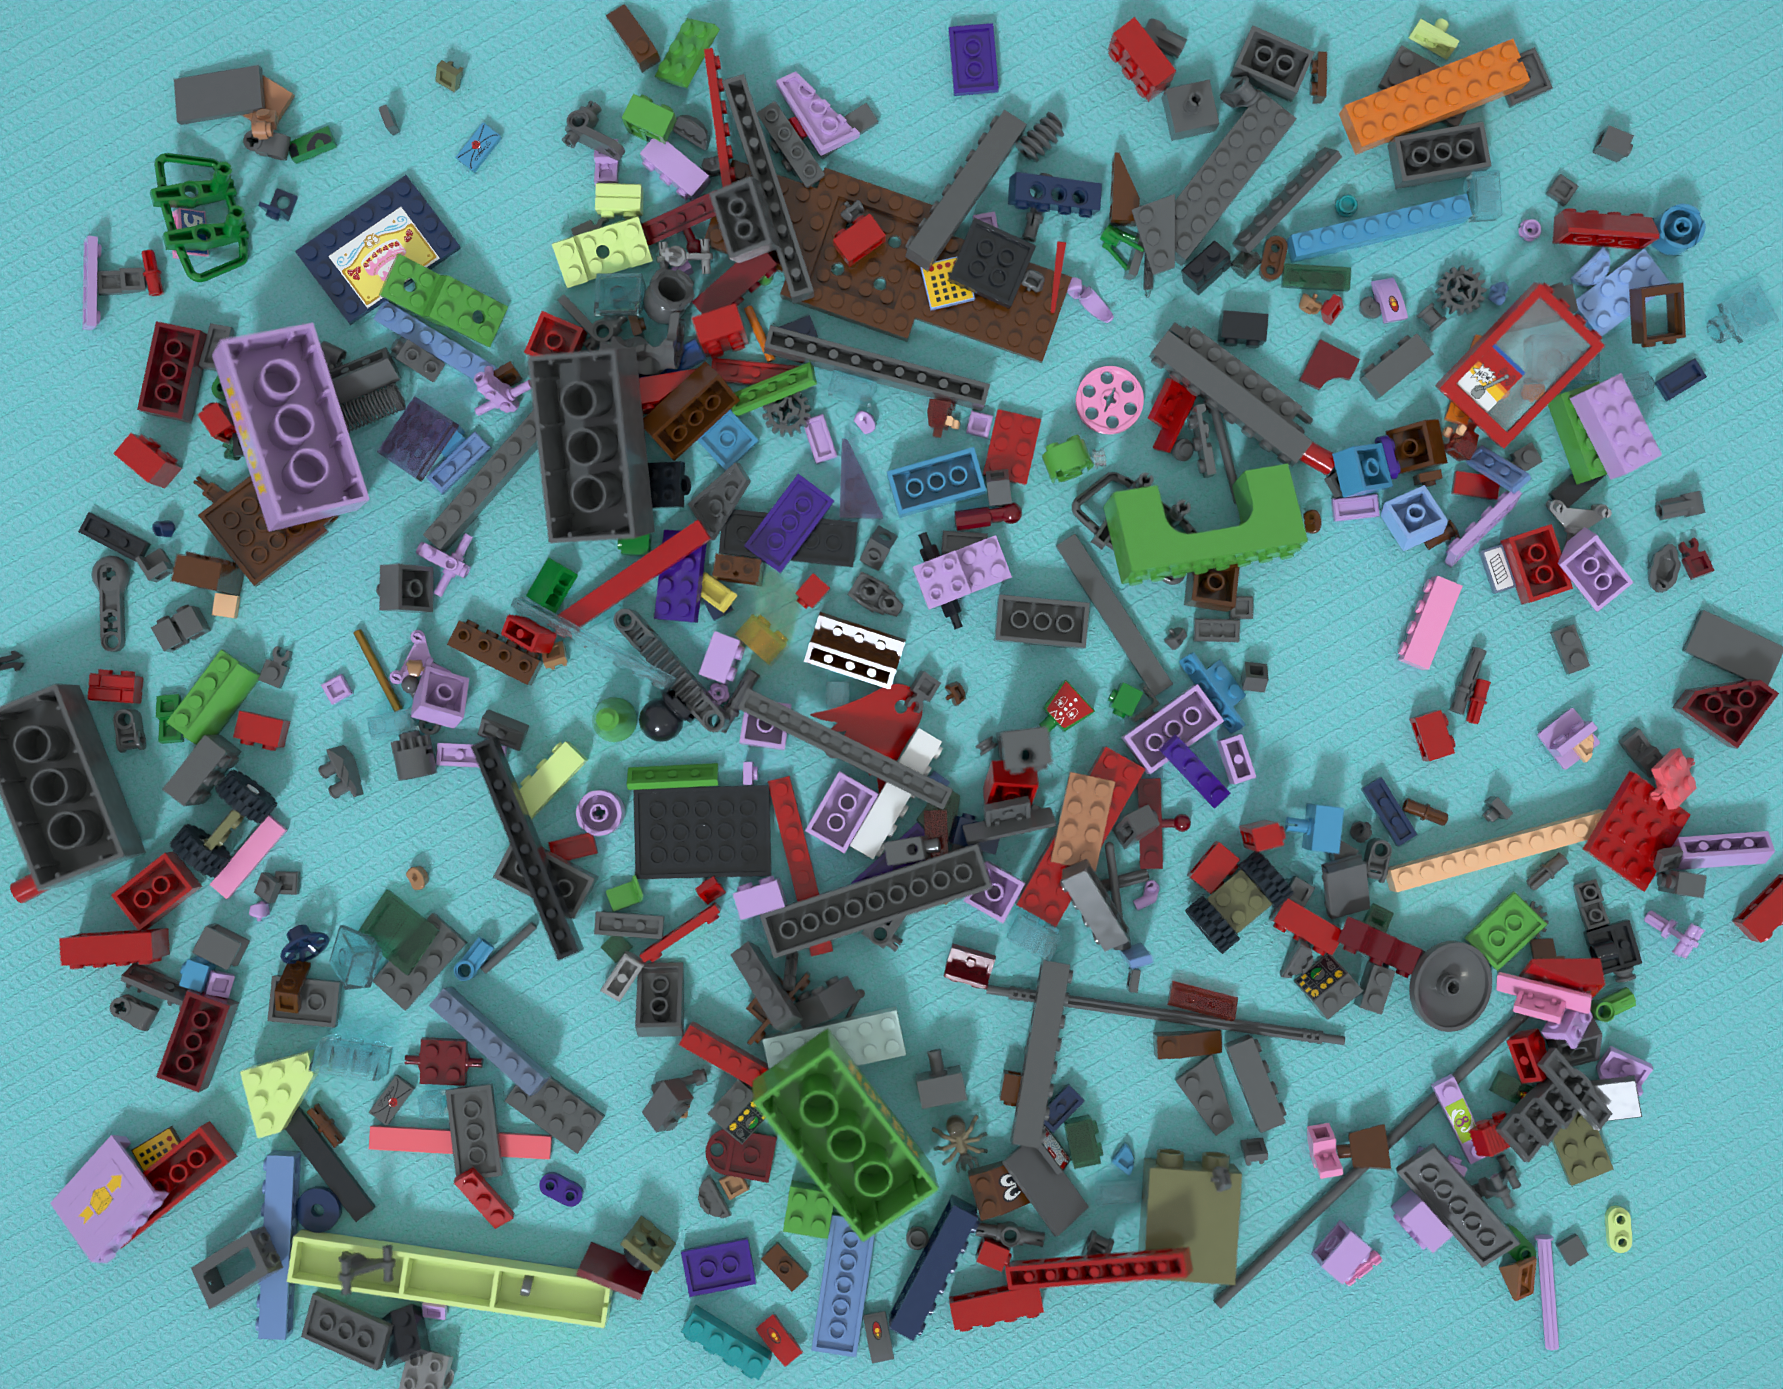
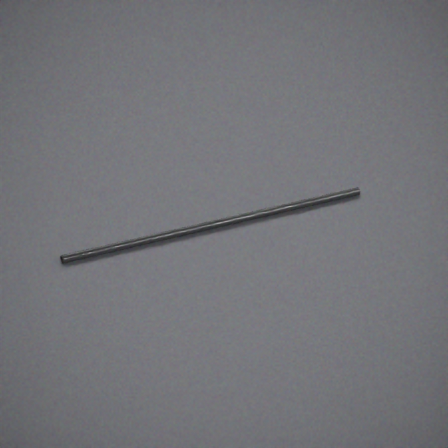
(1355, 1173)

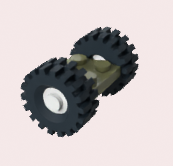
(206, 851)
(1239, 901)

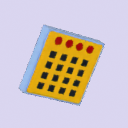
(939, 290)

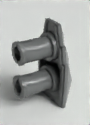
(875, 595)
(345, 767)

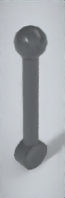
(861, 994)

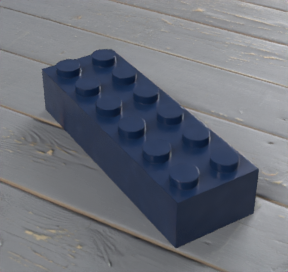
(933, 1268)

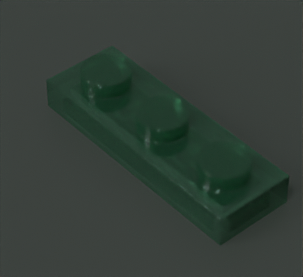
(1316, 277)

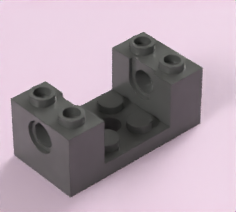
(1034, 740)

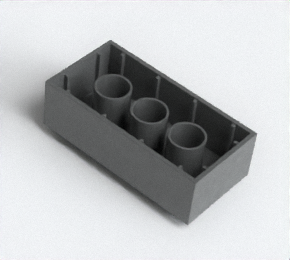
(591, 445)
(62, 789)

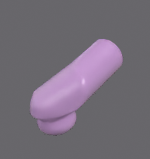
(1149, 896)

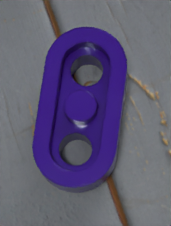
(1389, 448)
(561, 1187)

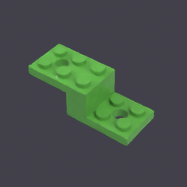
(443, 300)

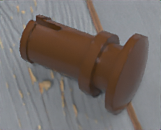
(1449, 532)

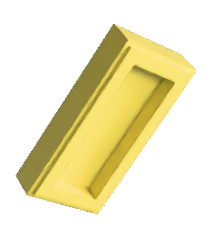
(716, 593)

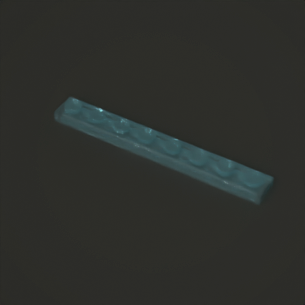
(600, 646)

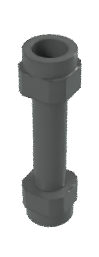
(698, 1077)

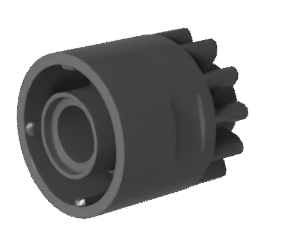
(413, 756)

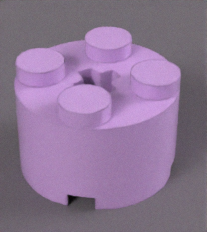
(594, 824)

